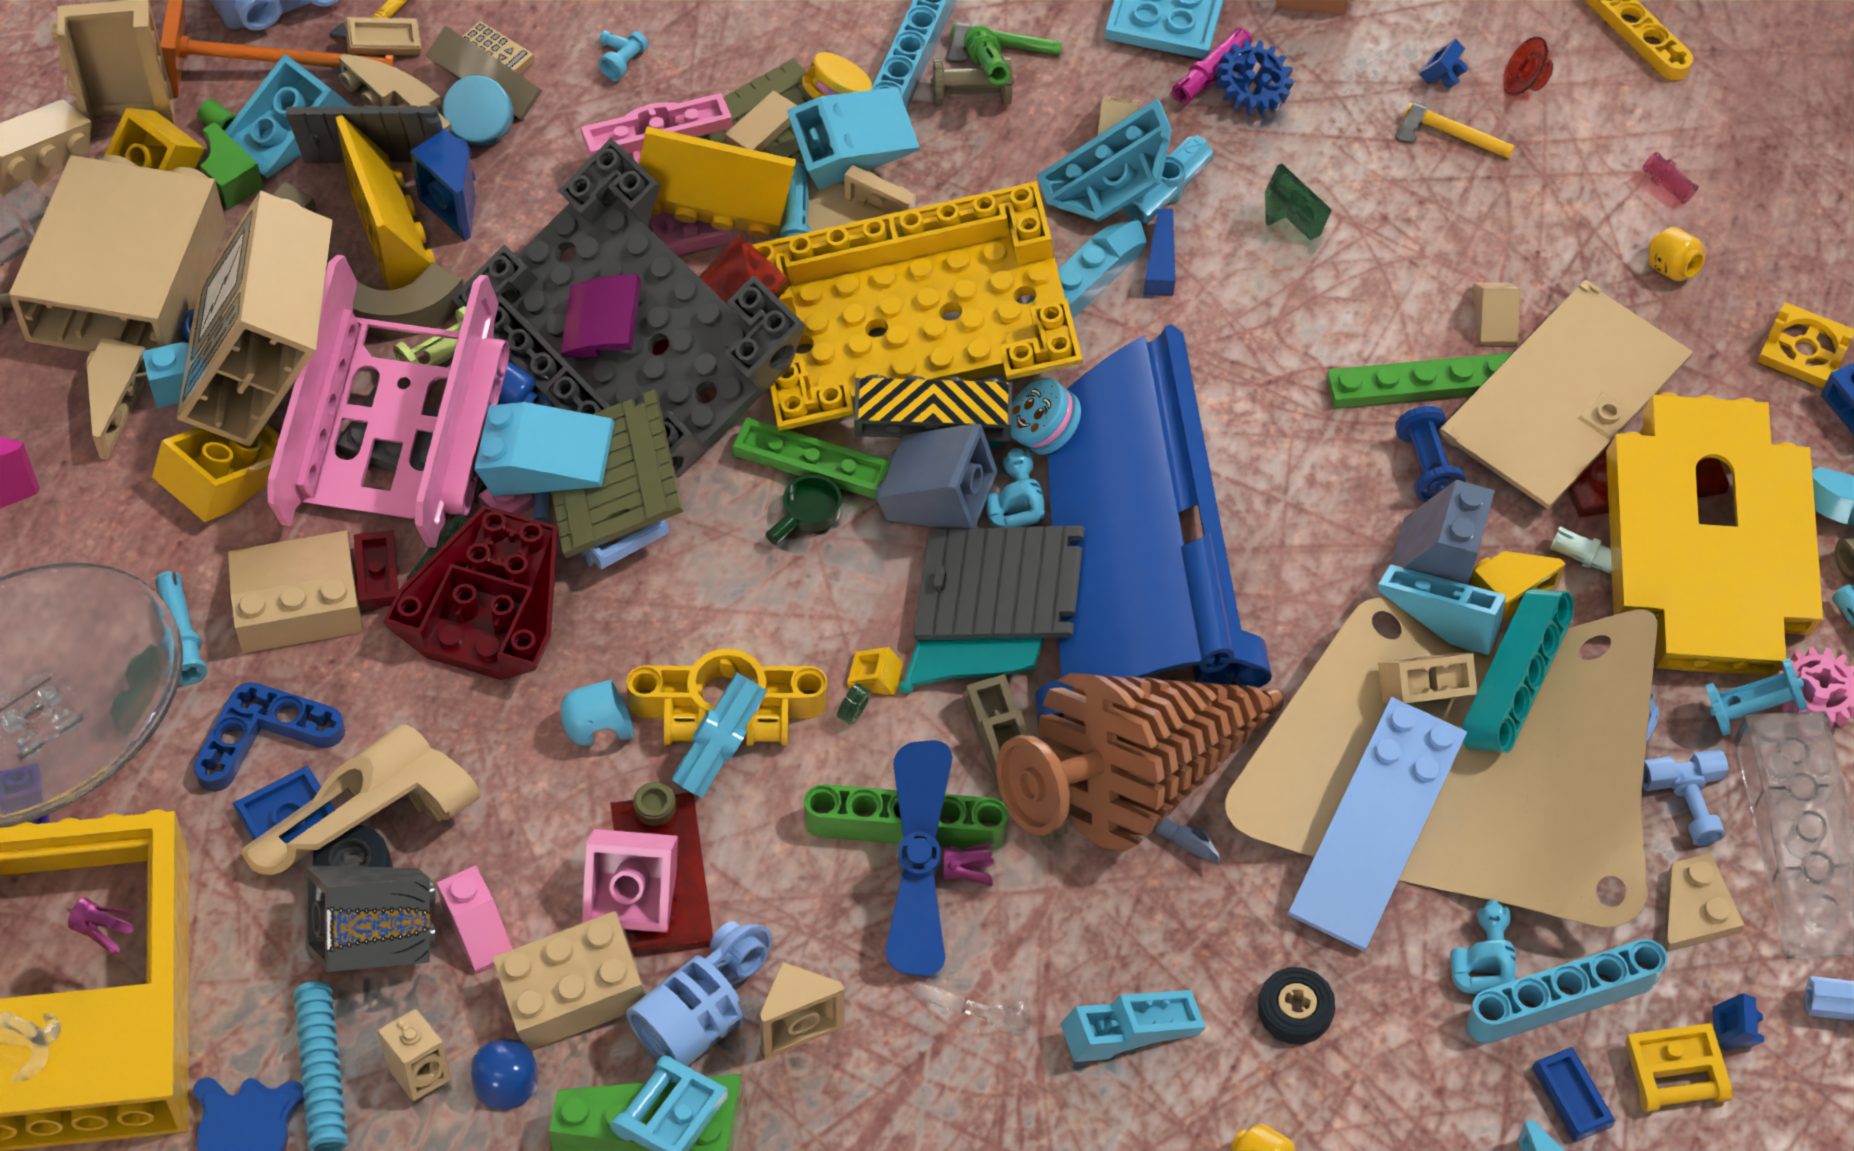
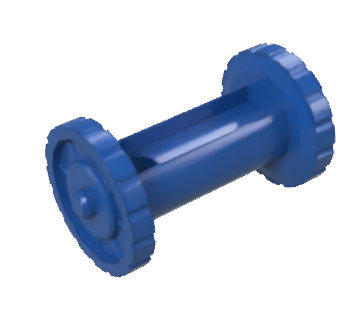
(1421, 429)

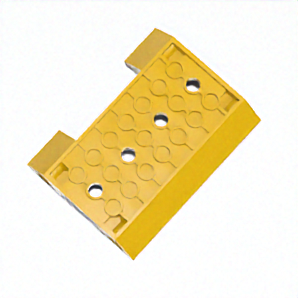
(904, 278)

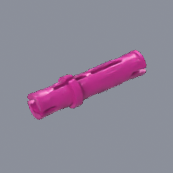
(1203, 72)

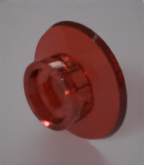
(1528, 67)

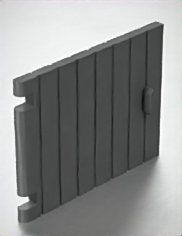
(389, 127)
(999, 583)

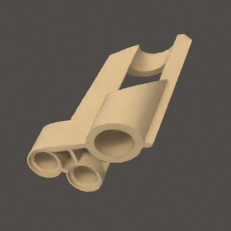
(375, 778)

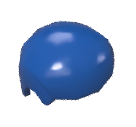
(504, 1074)

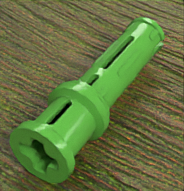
(987, 55)

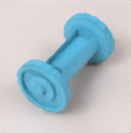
(1756, 696)

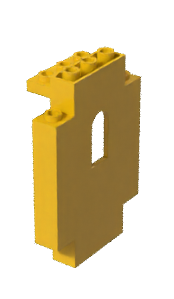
(1714, 588)

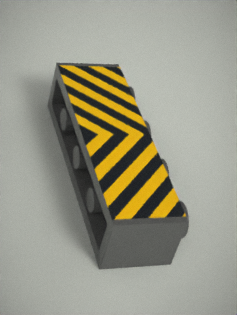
(918, 405)

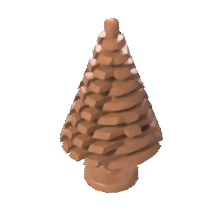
(1124, 752)

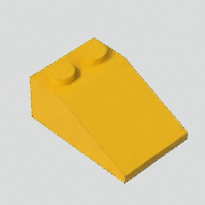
(212, 471)

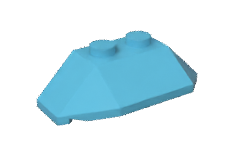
(1111, 166)

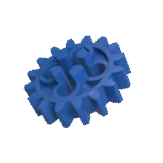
(1265, 94)

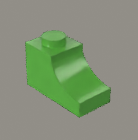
(230, 166)

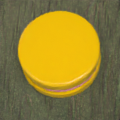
(834, 75)

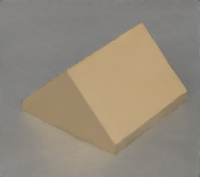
(799, 1010)

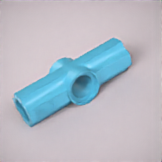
(1178, 171)
(719, 735)

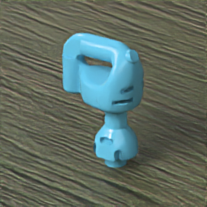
(1020, 498)
(1489, 956)

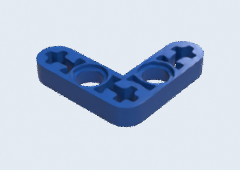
(253, 719)

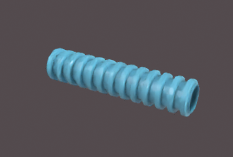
(320, 1067)

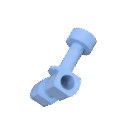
(1687, 781)

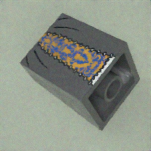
(368, 916)

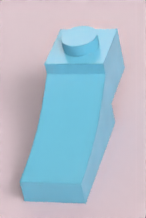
(1130, 1022)

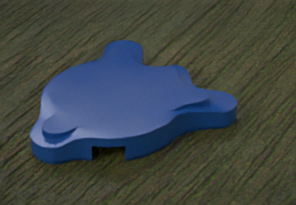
(250, 1119)

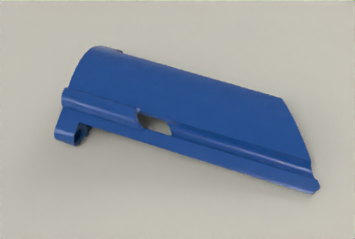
(1125, 478)

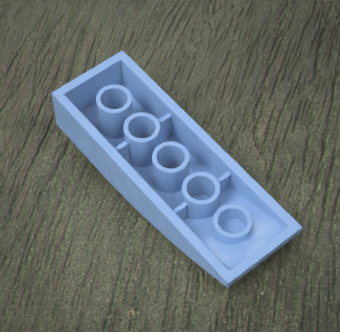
(1377, 824)

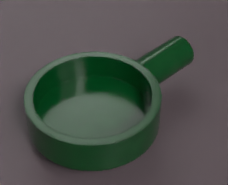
(808, 504)

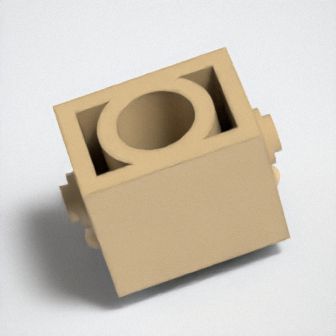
(414, 1054)

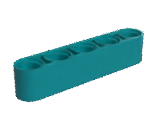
(1518, 670)

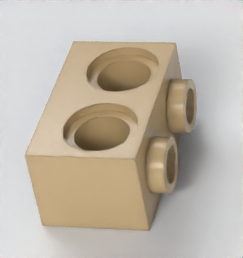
(1428, 677)

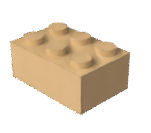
(570, 981)

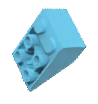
(852, 130)

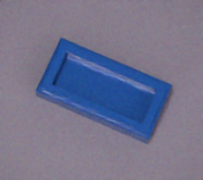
(1573, 1094)

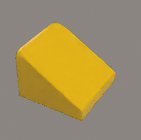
(877, 670)

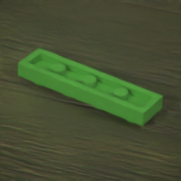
(810, 456)

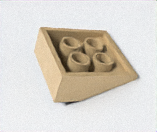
(294, 592)

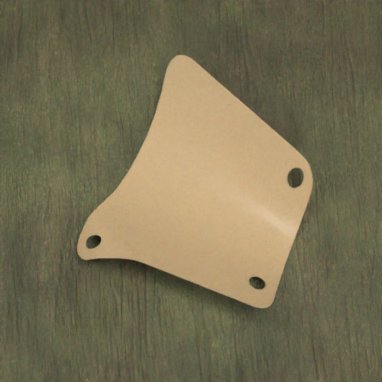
(1505, 826)

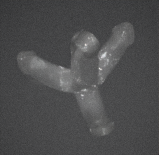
(23, 1033)

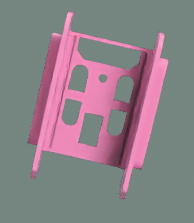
(305, 455)

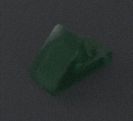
(1292, 199)

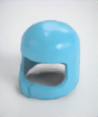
(594, 709)

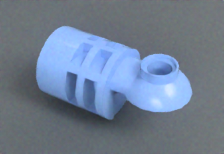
(697, 1000)

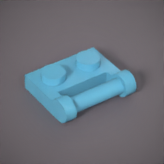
(680, 1116)

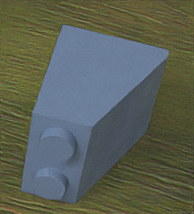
(938, 478)
(1445, 532)

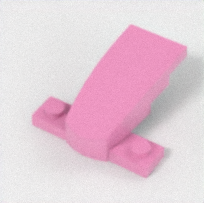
(687, 118)

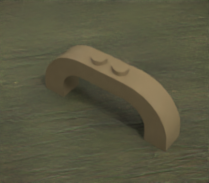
(421, 303)

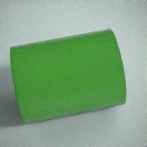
(212, 111)

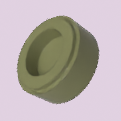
(654, 803)

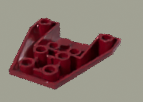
(483, 596)

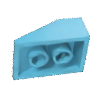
(262, 123)
(542, 449)

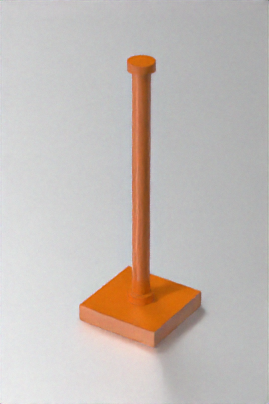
(178, 46)

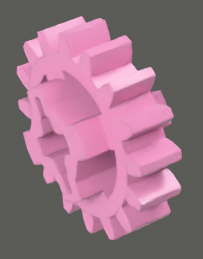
(1826, 685)

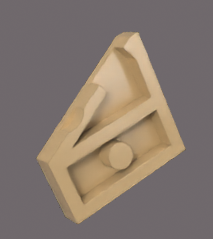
(1698, 904)

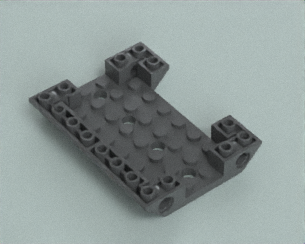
(707, 339)

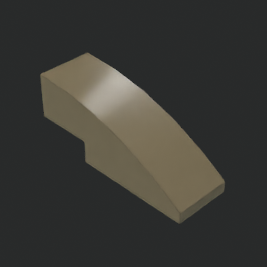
(466, 59)
(993, 715)

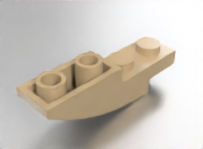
(386, 85)

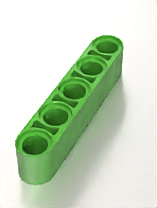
(885, 825)

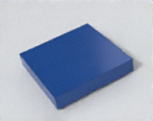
(279, 800)

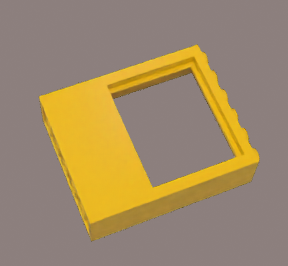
(120, 1048)

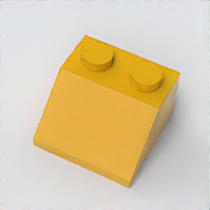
(153, 142)

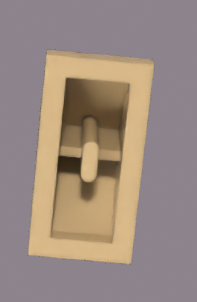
(1497, 313)

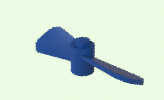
(915, 931)

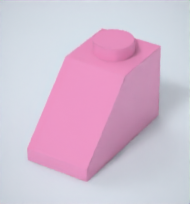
(474, 918)

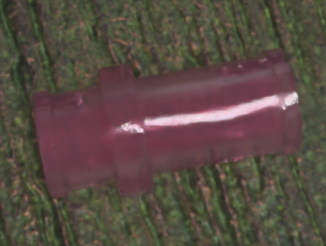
(1666, 174)

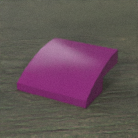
(601, 315)

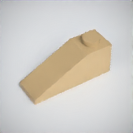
(114, 383)

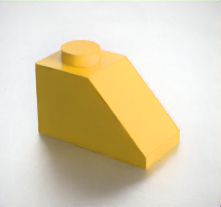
(1515, 574)

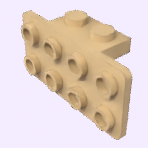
(859, 199)

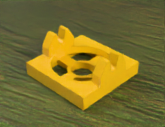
(1774, 357)

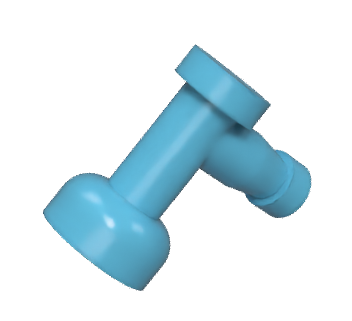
(614, 64)

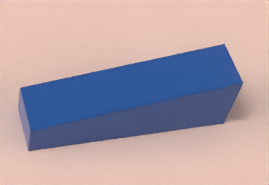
(1161, 264)

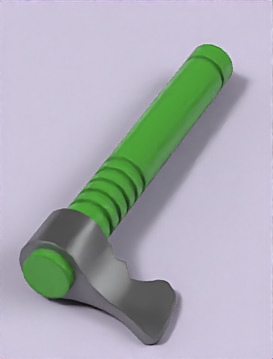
(1005, 39)

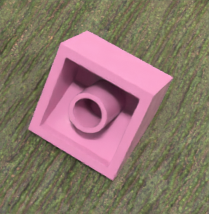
(630, 876)

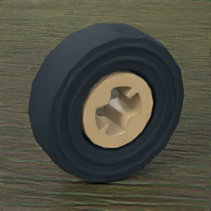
(1278, 1014)

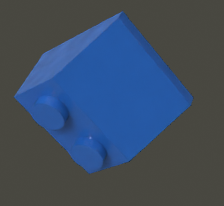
(446, 180)

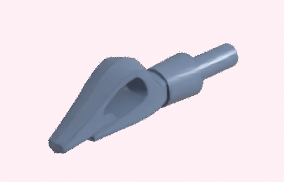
(1189, 838)

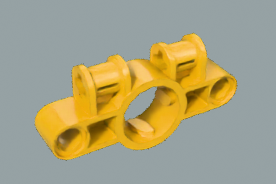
(679, 694)

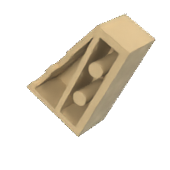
(40, 143)

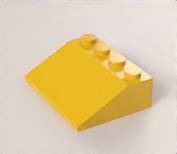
(717, 182)
(383, 208)

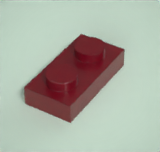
(376, 568)

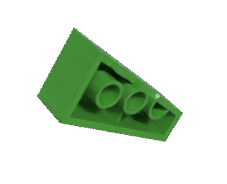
(584, 1117)

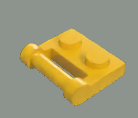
(1674, 1054)

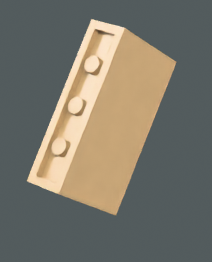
(112, 58)

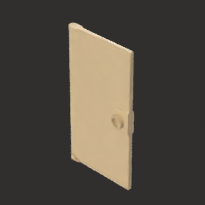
(1565, 394)

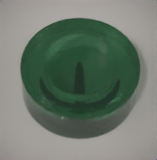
(854, 703)

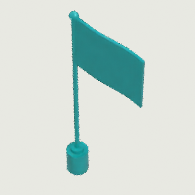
(969, 658)

